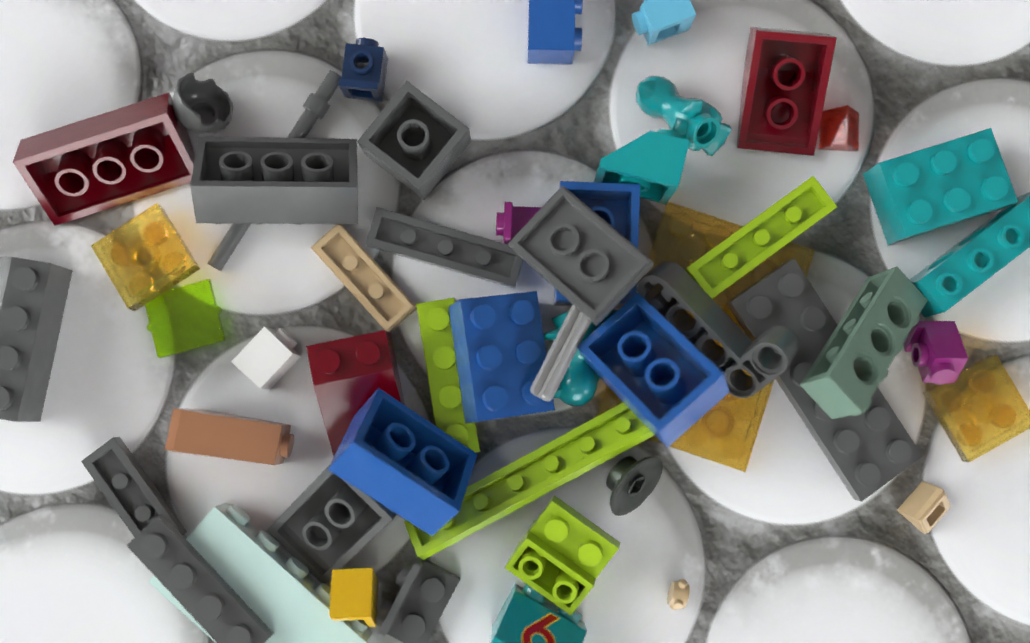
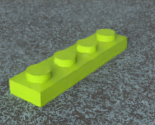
(761, 237)
(443, 372)

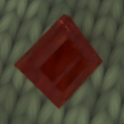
(839, 129)

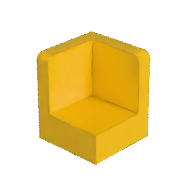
(354, 595)

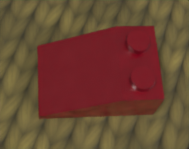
(784, 90)
(348, 374)

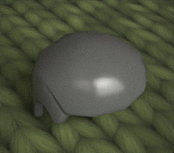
(201, 105)

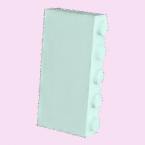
(267, 581)

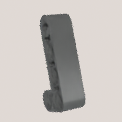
(710, 323)

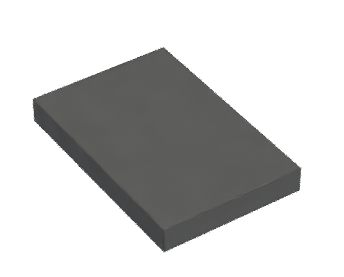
(580, 255)

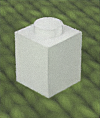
(267, 357)

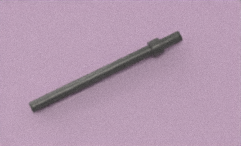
(315, 108)

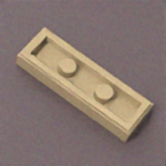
(364, 278)

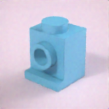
(663, 19)

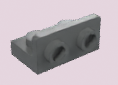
(419, 603)

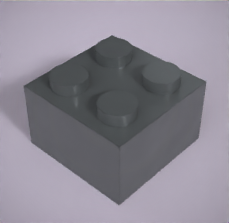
(415, 140)

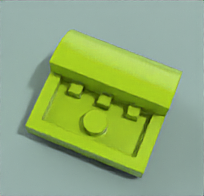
(562, 555)

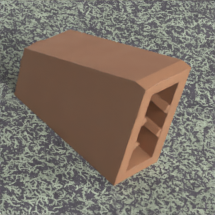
(229, 436)

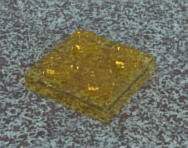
(145, 257)
(979, 408)

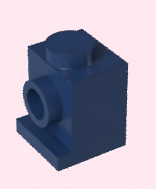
(365, 82)

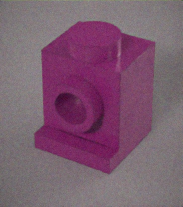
(936, 351)

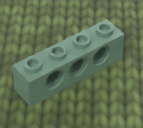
(864, 344)

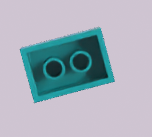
(939, 186)

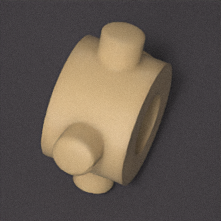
(678, 594)

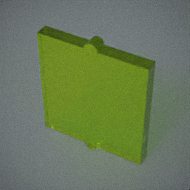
(185, 319)

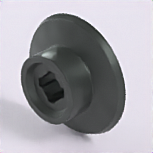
(632, 482)

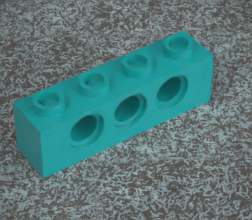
(975, 258)

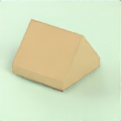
(925, 506)

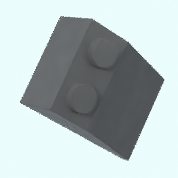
(329, 524)

